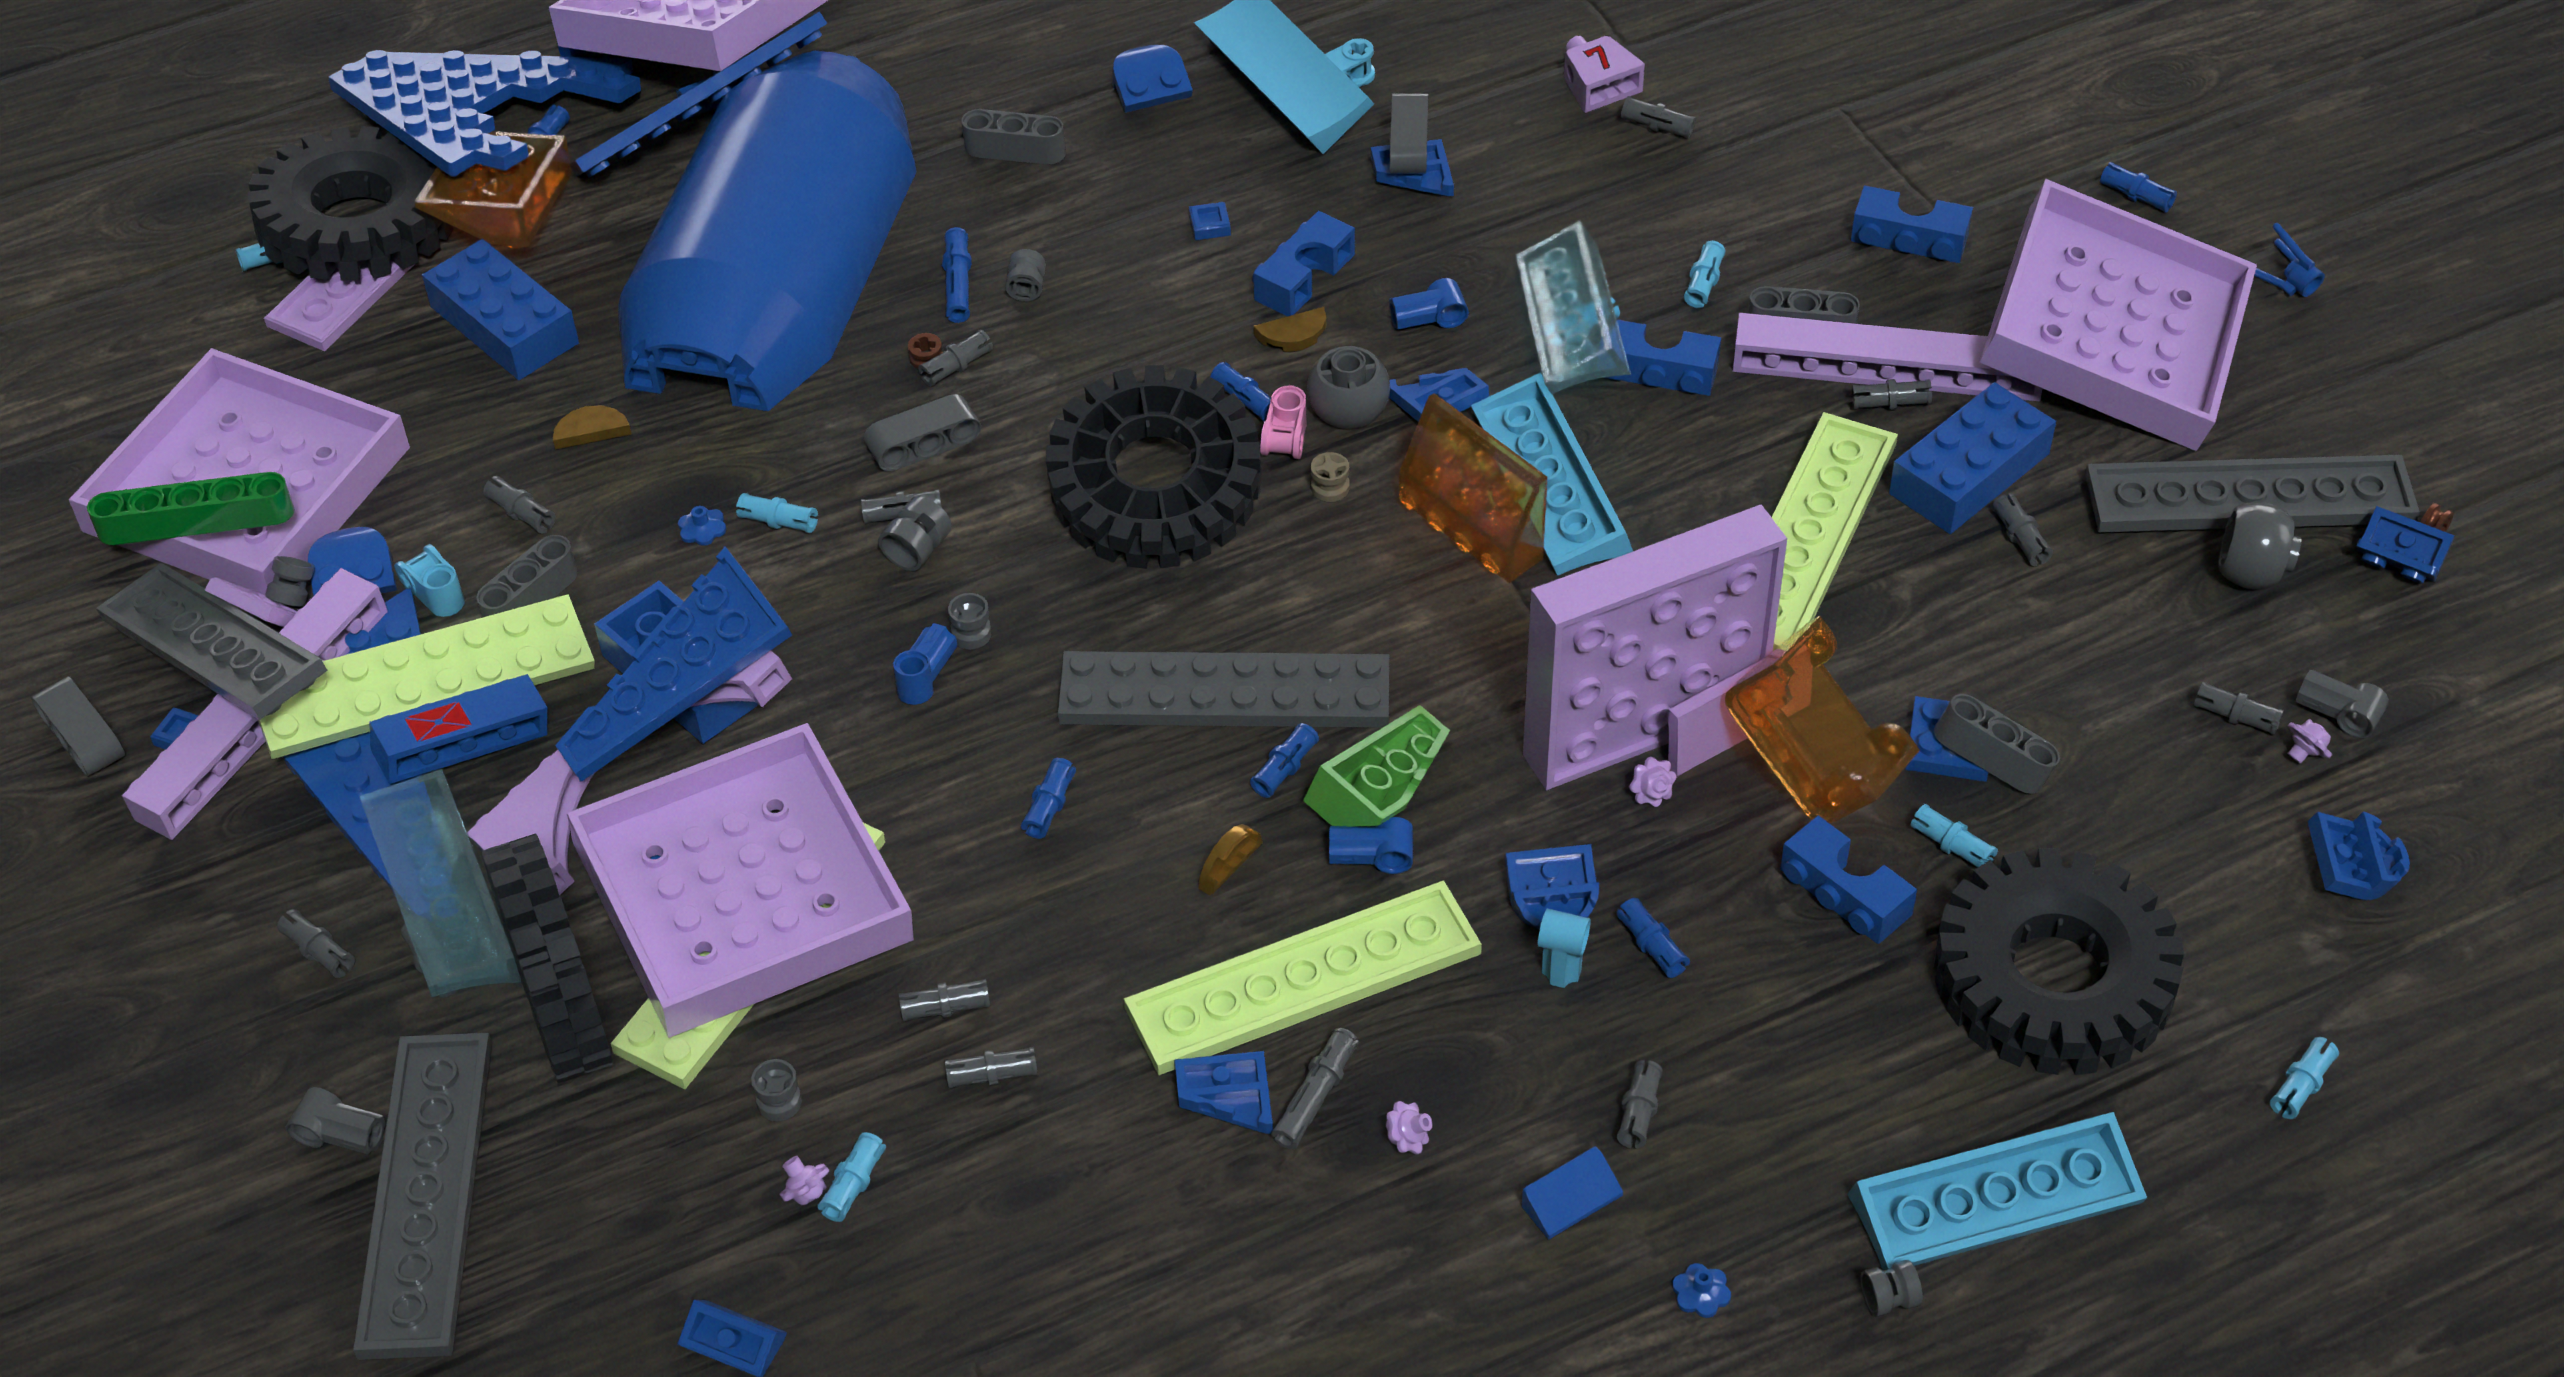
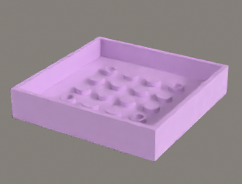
(675, 31)
(2120, 315)
(245, 421)
(1643, 636)
(739, 879)

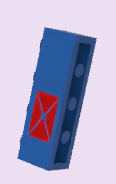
(458, 728)

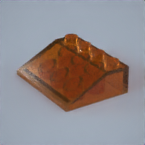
(500, 203)
(1475, 490)

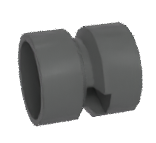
(915, 533)

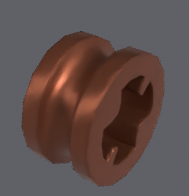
(923, 342)
(2436, 518)

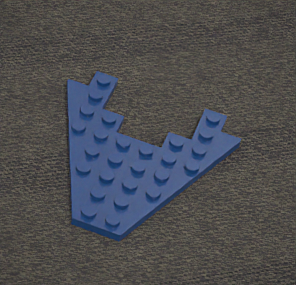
(441, 97)

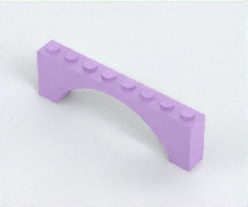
(554, 789)

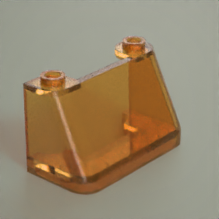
(1814, 731)

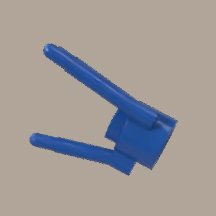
(2300, 273)

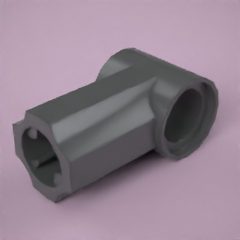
(2355, 707)
(326, 1119)

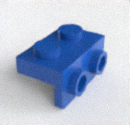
(2405, 545)

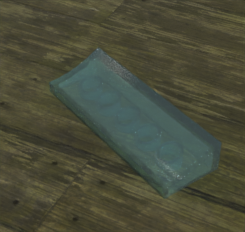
(1571, 310)
(439, 885)

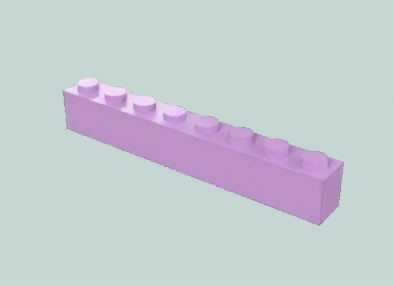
(1868, 355)
(225, 734)

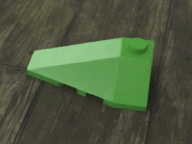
(1378, 773)

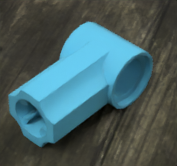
(1563, 945)

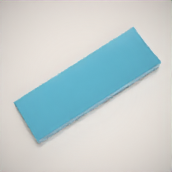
(1287, 69)
(1578, 514)
(1998, 1192)

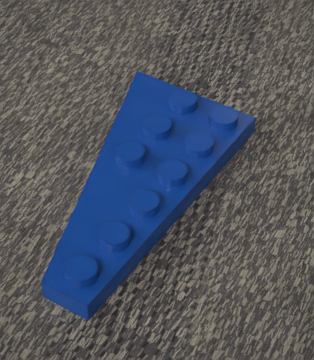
(336, 778)

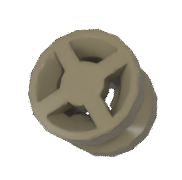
(1330, 477)

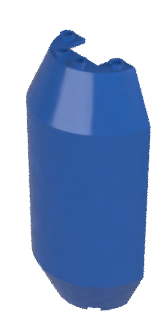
(770, 231)

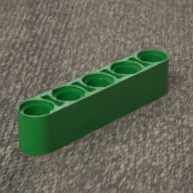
(190, 508)

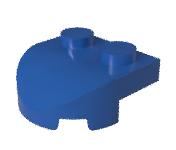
(1150, 77)
(356, 550)
(2357, 855)
(1553, 880)

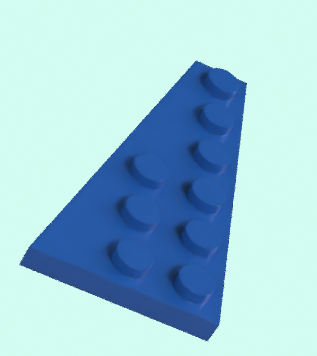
(682, 660)

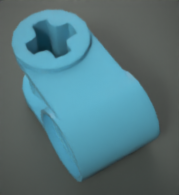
(1355, 64)
(432, 582)

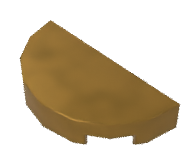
(1294, 331)
(590, 425)
(1228, 856)

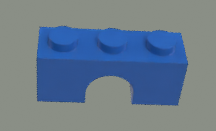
(1934, 235)
(1286, 277)
(1685, 368)
(1870, 903)

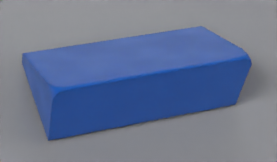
(1571, 1193)
(731, 1337)

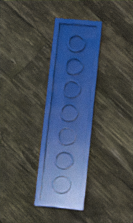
(688, 104)

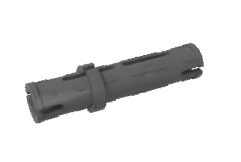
(1323, 1074)

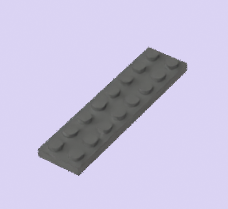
(2207, 491)
(212, 641)
(1224, 689)
(424, 1197)

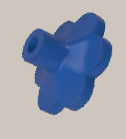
(702, 525)
(1701, 1290)

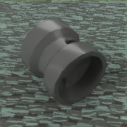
(1025, 275)
(289, 581)
(970, 620)
(776, 1090)
(1891, 1288)

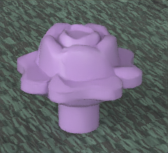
(2309, 740)
(1653, 781)
(1408, 1127)
(804, 1182)

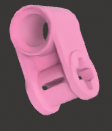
(1285, 423)

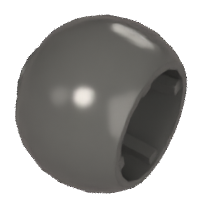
(1348, 387)
(2258, 546)

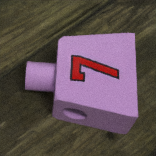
(1601, 72)

